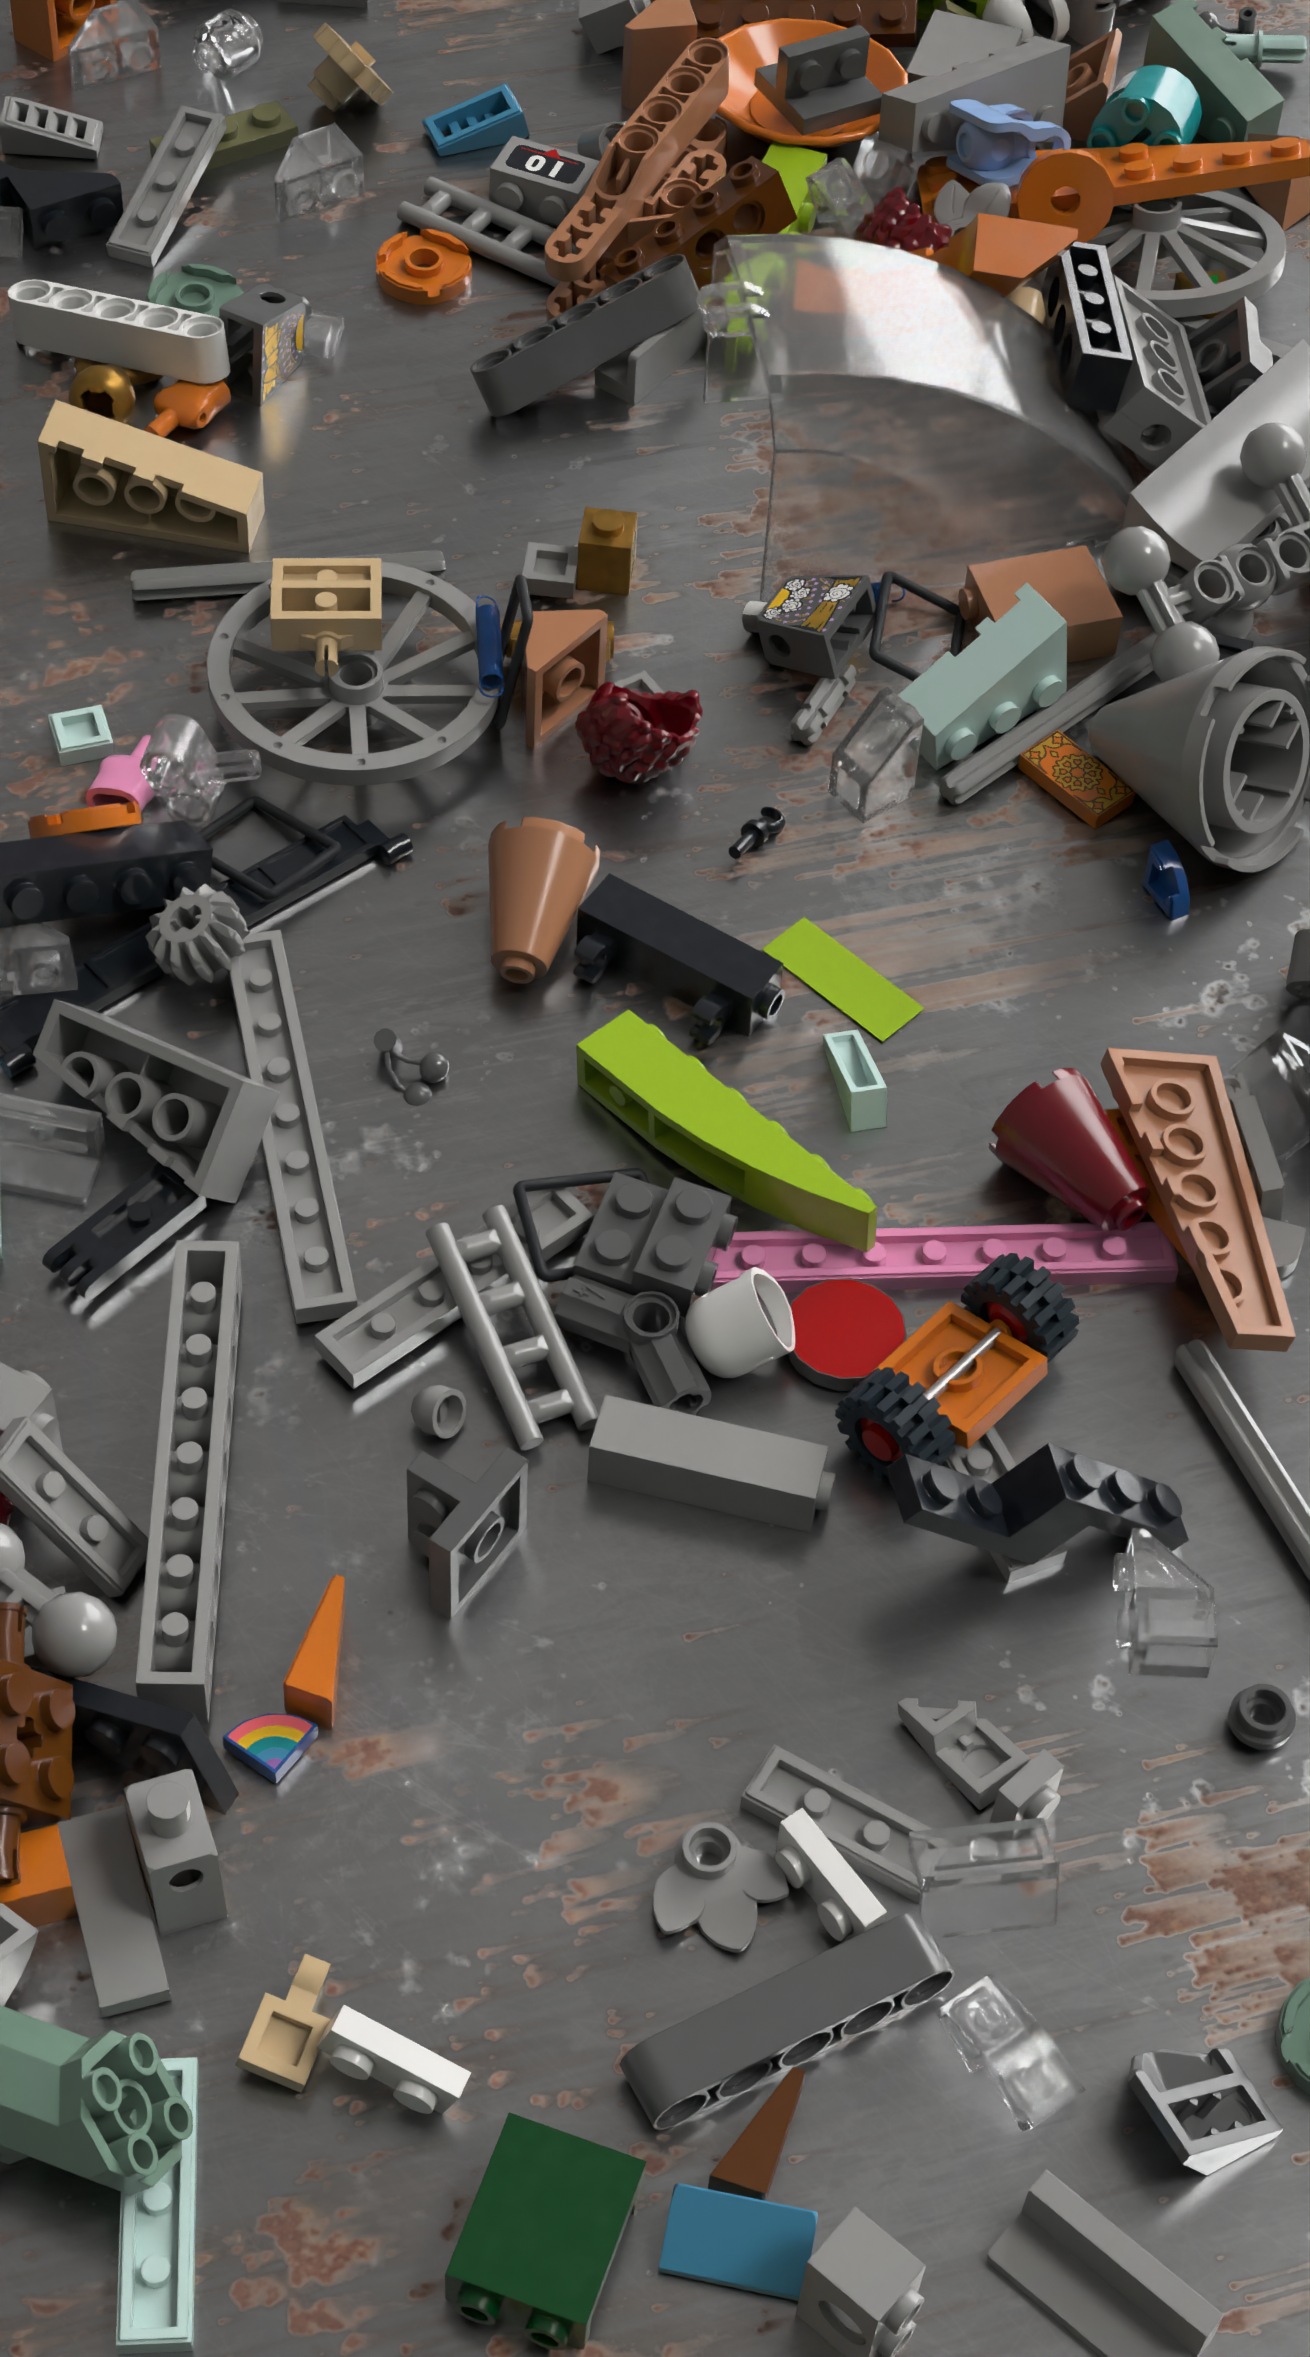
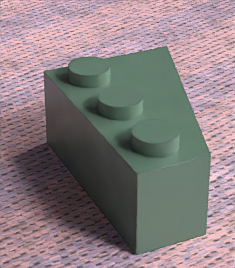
(1231, 91)

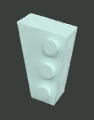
(993, 681)

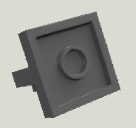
(822, 81)
(464, 1523)

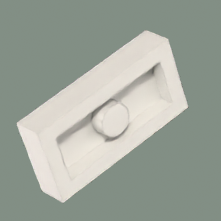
(813, 1862)
(370, 2049)

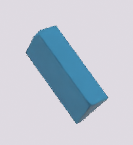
(737, 2241)

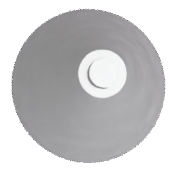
(1219, 754)

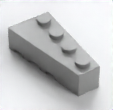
(1025, 76)
(173, 1102)

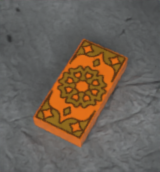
(1076, 779)

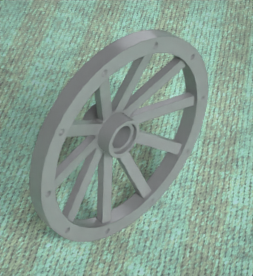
(1165, 227)
(356, 693)

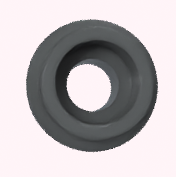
(1264, 1701)

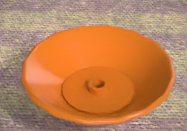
(758, 46)

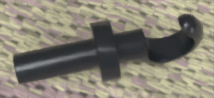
(755, 832)

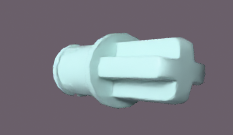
(1268, 48)

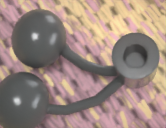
(1246, 21)
(432, 1067)

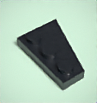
(148, 1738)

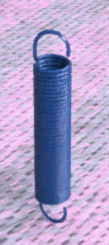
(489, 646)

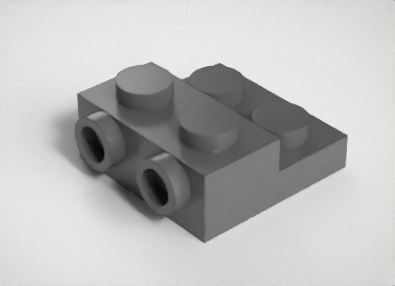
(1229, 354)
(657, 1239)

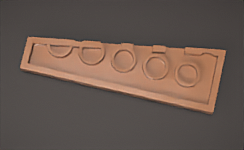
(1200, 1171)

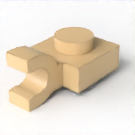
(287, 2031)

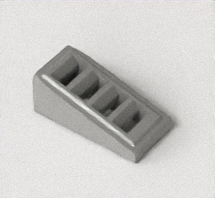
(47, 131)

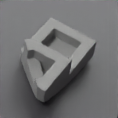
(964, 1747)

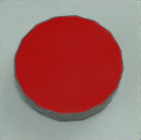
(844, 1331)

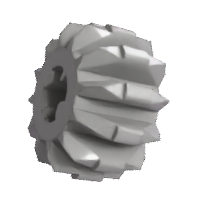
(197, 934)

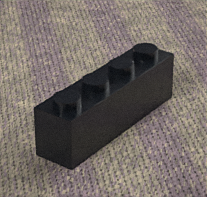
(100, 872)

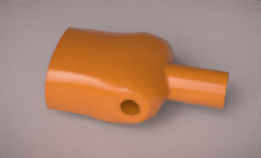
(187, 406)

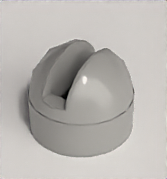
(439, 1410)

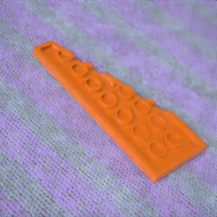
(1156, 171)

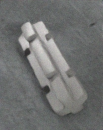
(821, 705)

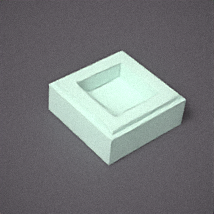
(81, 735)

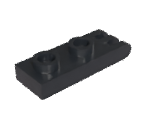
(124, 1231)

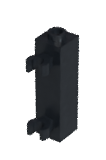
(679, 956)

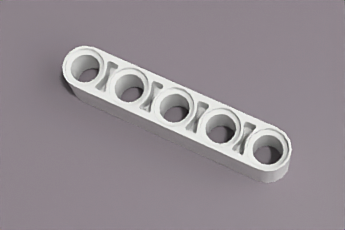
(119, 331)

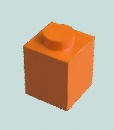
(45, 1882)

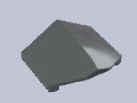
(1203, 2105)

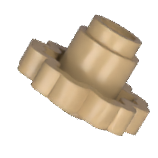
(345, 72)

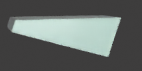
(857, 1080)

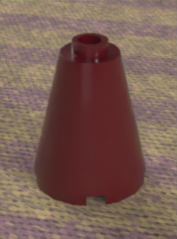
(1072, 1151)

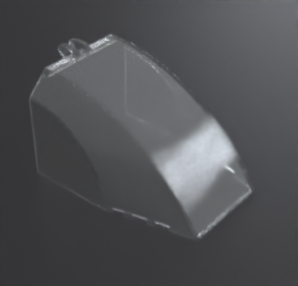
(903, 412)

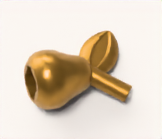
(106, 388)

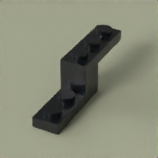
(1035, 1503)

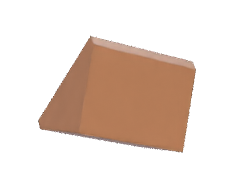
(653, 45)
(1090, 83)
(561, 669)

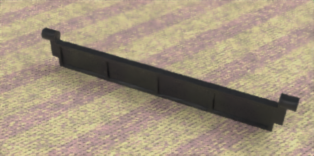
(131, 963)

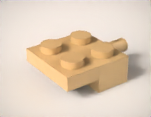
(326, 607)

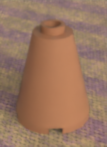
(535, 892)

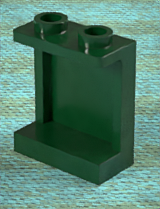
(543, 2233)

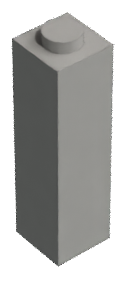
(709, 1464)

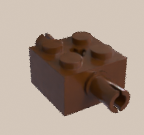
(33, 1744)

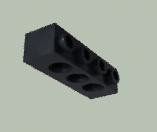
(1087, 328)

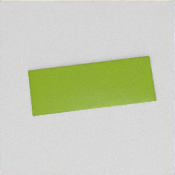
(843, 979)

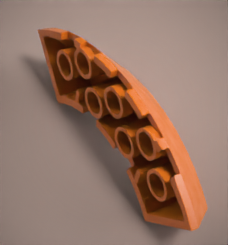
(1003, 250)

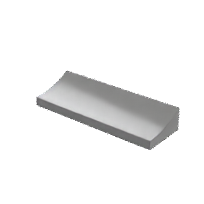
(1200, 494)

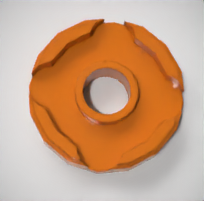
(1071, 169)
(432, 285)
(85, 820)

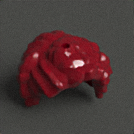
(901, 225)
(637, 732)

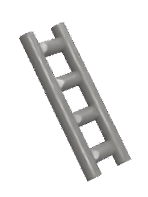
(482, 214)
(502, 1360)

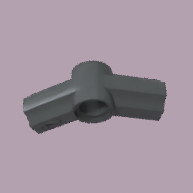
(620, 1322)

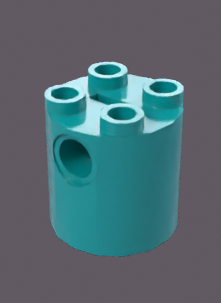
(1149, 108)

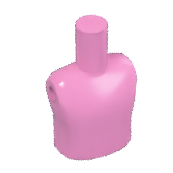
(121, 780)

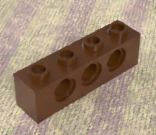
(740, 203)

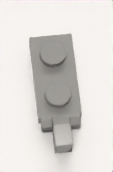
(1257, 1147)

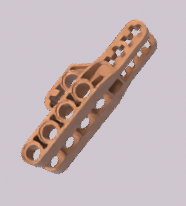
(645, 174)

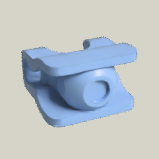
(997, 146)

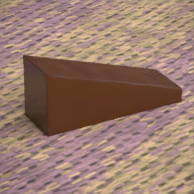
(754, 2157)

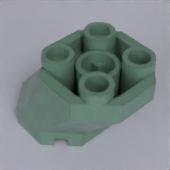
(88, 2103)

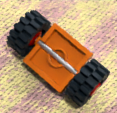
(960, 1367)

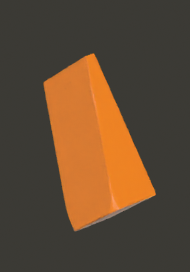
(314, 1673)

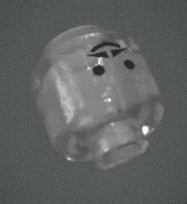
(227, 44)

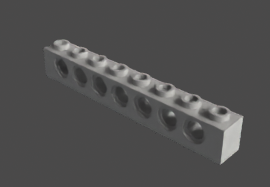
(191, 1478)

